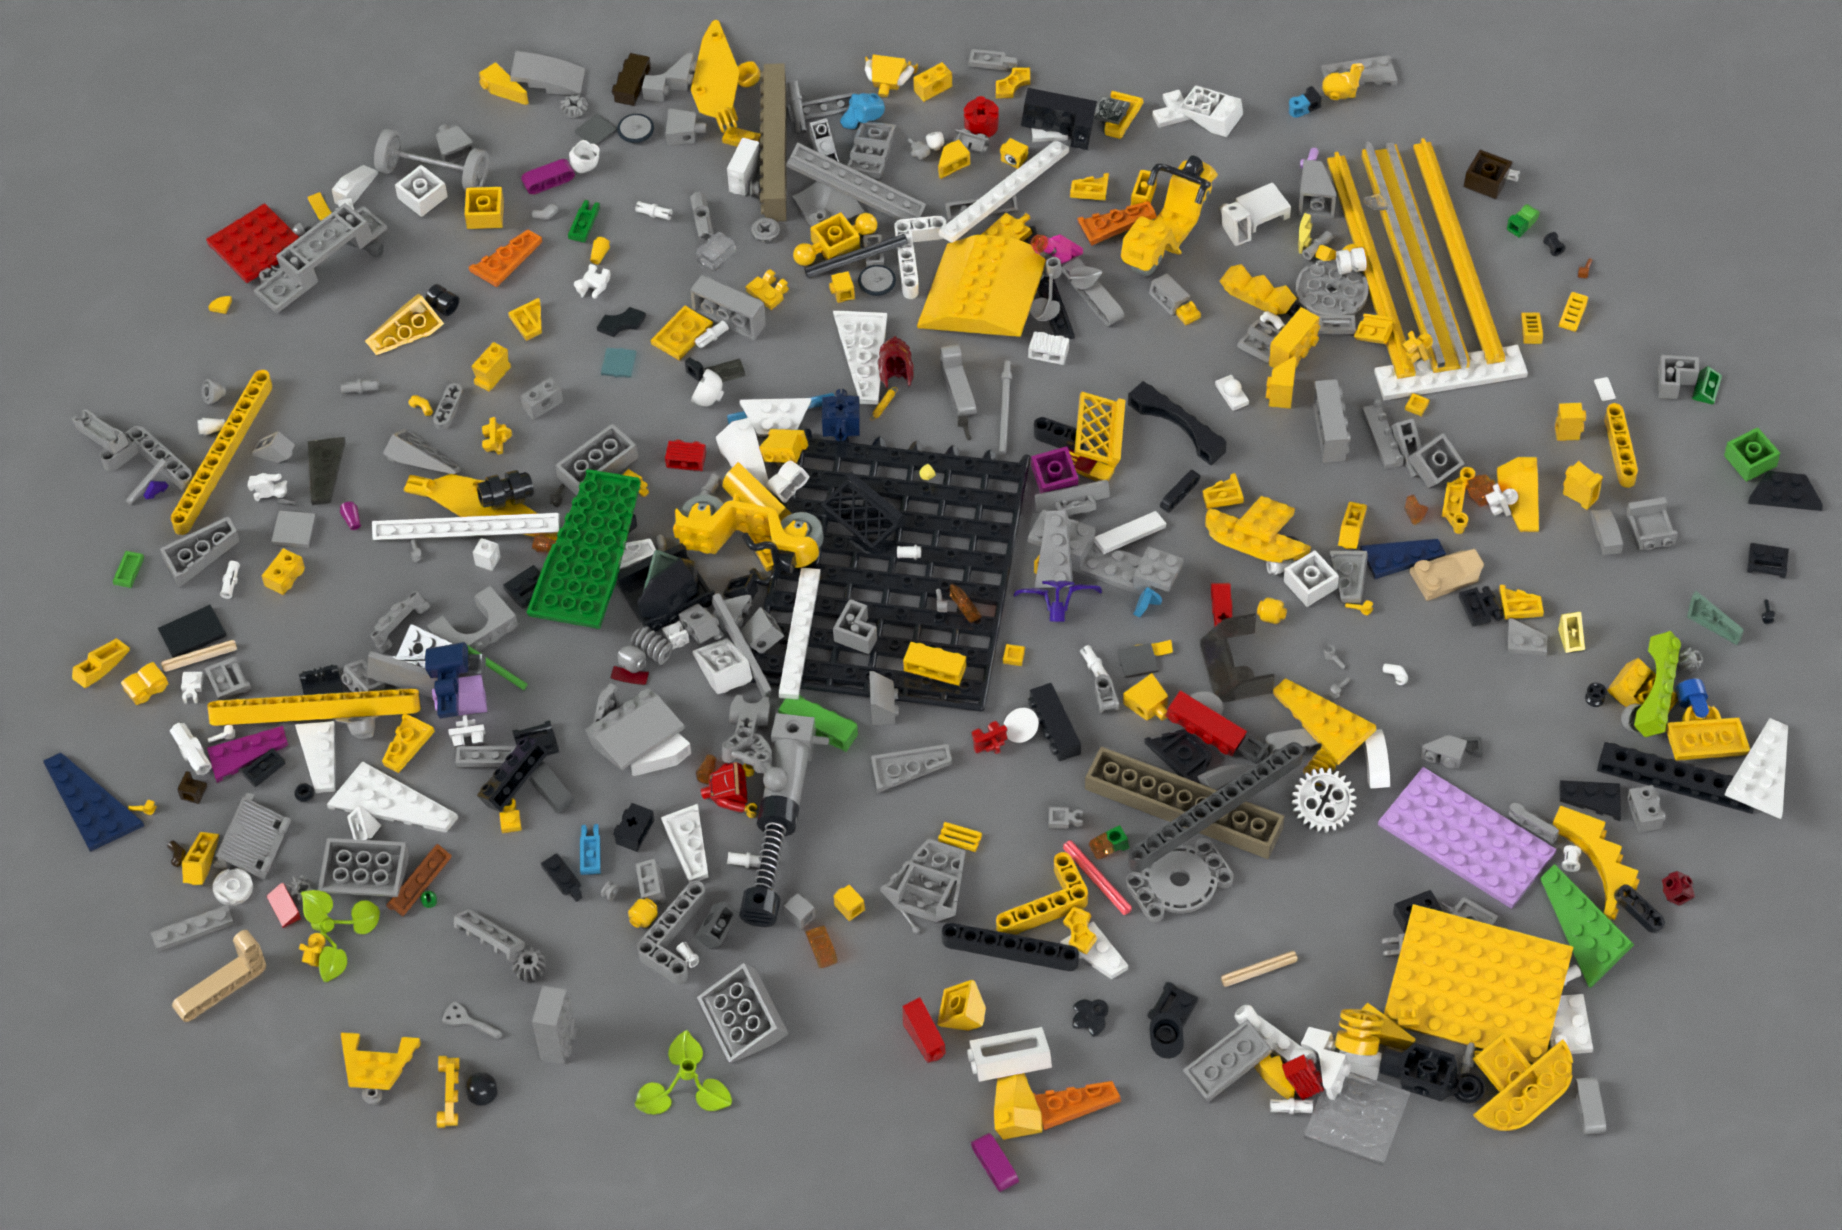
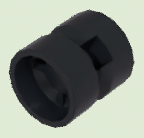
(442, 300)

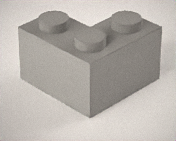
(1676, 371)
(852, 628)

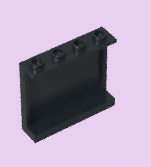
(632, 584)

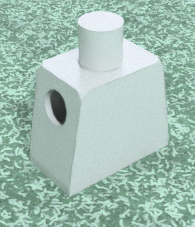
(1236, 223)

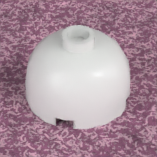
(708, 389)

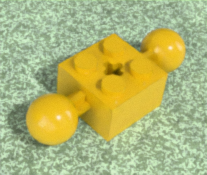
(834, 237)

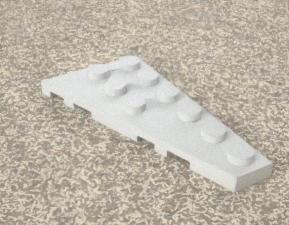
(1762, 773)
(390, 800)

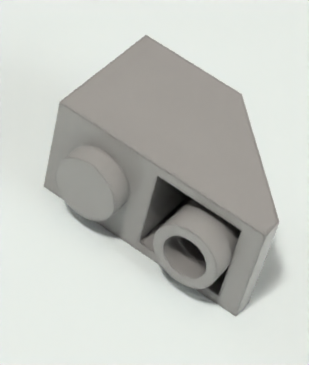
(739, 608)
(1445, 751)

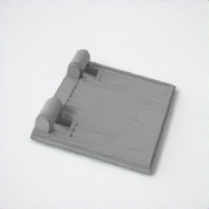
(253, 837)

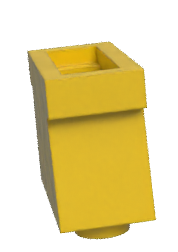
(491, 366)
(783, 445)
(1582, 485)

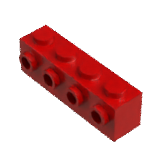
(1205, 723)

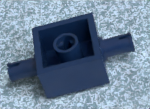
(841, 415)

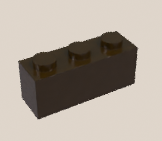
(631, 79)

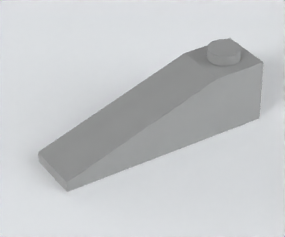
(410, 450)

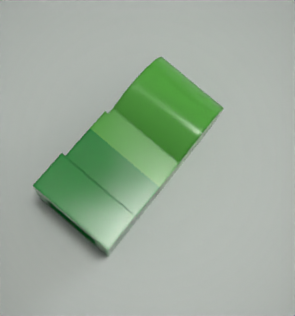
(1523, 219)

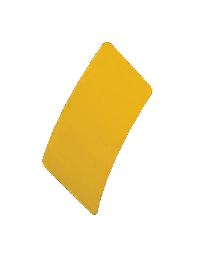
(319, 206)
(1162, 647)

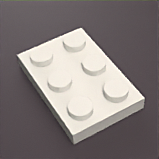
(1572, 1025)

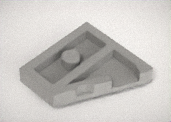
(607, 702)

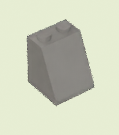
(1316, 191)

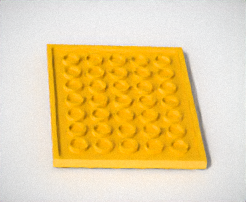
(1478, 981)

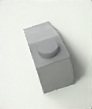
(1408, 441)

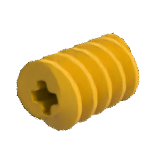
(1320, 760)

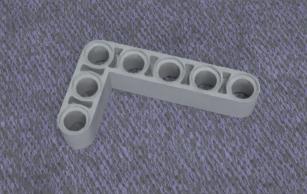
(152, 450)
(669, 931)

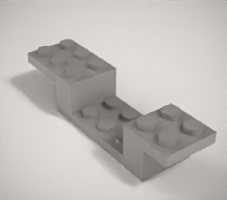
(312, 248)
(1116, 567)

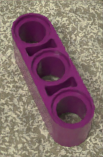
(548, 176)
(994, 1162)

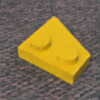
(1090, 188)
(1223, 493)

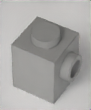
(799, 910)

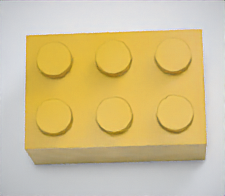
(1295, 338)

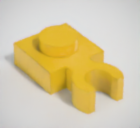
(510, 818)

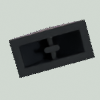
(742, 586)

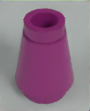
(350, 514)

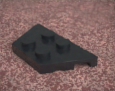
(1786, 491)
(1181, 753)

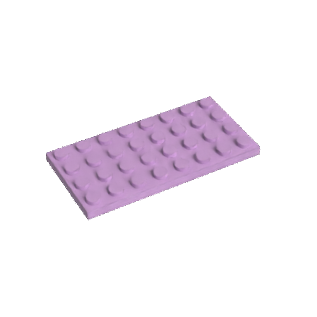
(1467, 837)

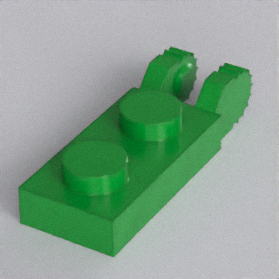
(583, 222)

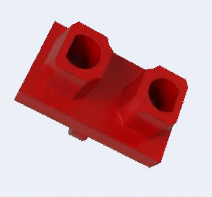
(990, 740)

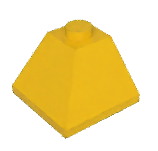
(962, 1007)

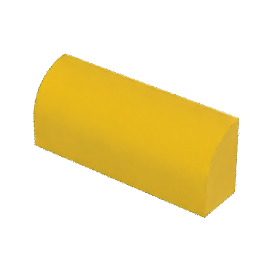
(751, 490)

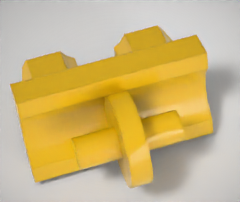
(1416, 348)
(497, 433)
(312, 952)

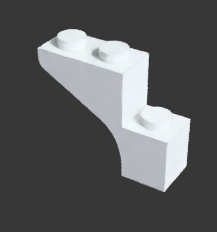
(1333, 1064)

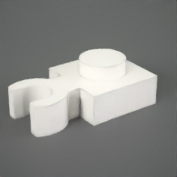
(191, 684)

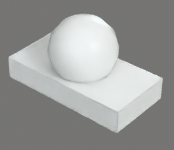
(1232, 392)

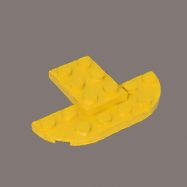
(1257, 531)
(1522, 1087)

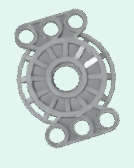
(1180, 898)

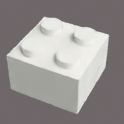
(421, 190)
(1311, 578)

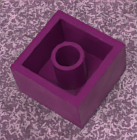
(1054, 470)

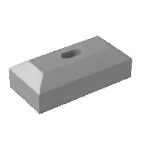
(877, 259)
(1337, 324)

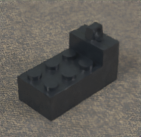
(1060, 114)

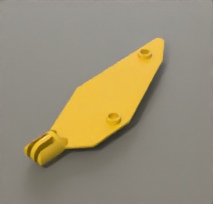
(716, 77)
(461, 497)

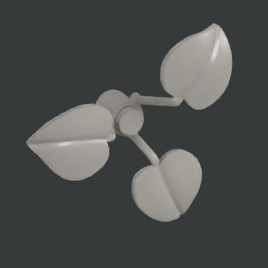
(1081, 278)

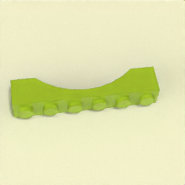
(1653, 713)

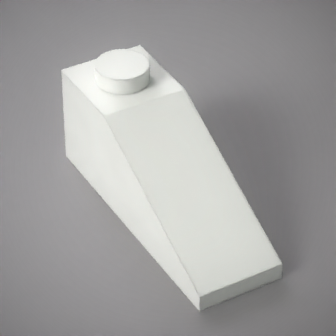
(353, 184)

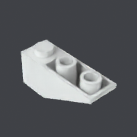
(664, 756)

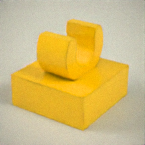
(1188, 313)
(1407, 1015)

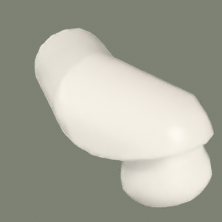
(1277, 322)
(1398, 671)

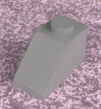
(274, 448)

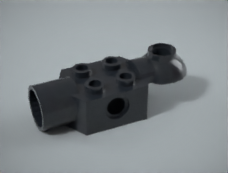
(1431, 1073)

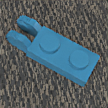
(590, 851)

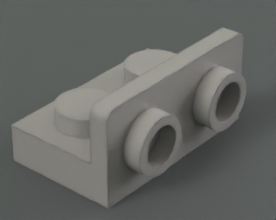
(355, 678)

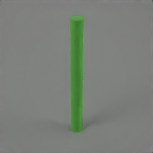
(501, 671)

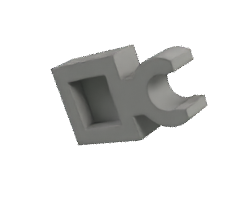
(1061, 818)

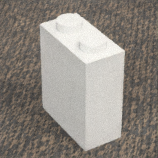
(743, 166)

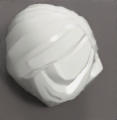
(582, 157)

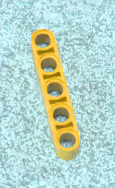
(1621, 445)

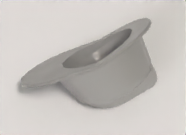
(360, 727)

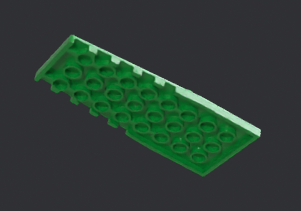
(587, 553)

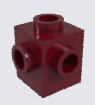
(1678, 888)

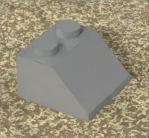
(882, 699)

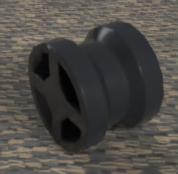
(1595, 689)

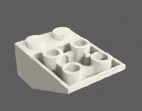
(1212, 110)

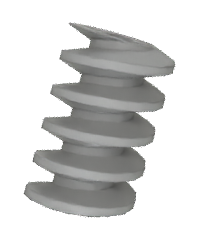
(652, 644)

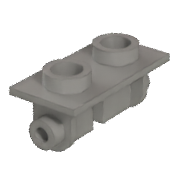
(978, 141)

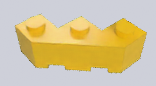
(1257, 290)

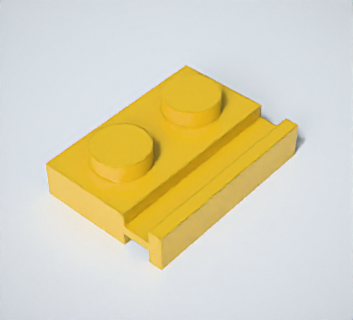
(1374, 328)

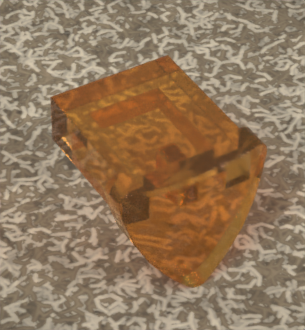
(1415, 511)

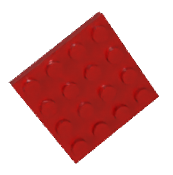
(252, 242)

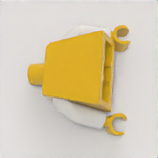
(888, 72)

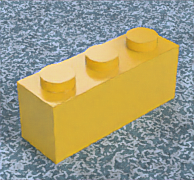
(934, 663)

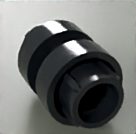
(497, 491)

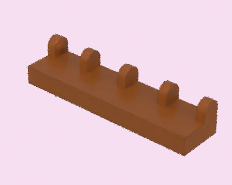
(419, 880)

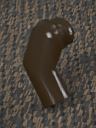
(178, 853)

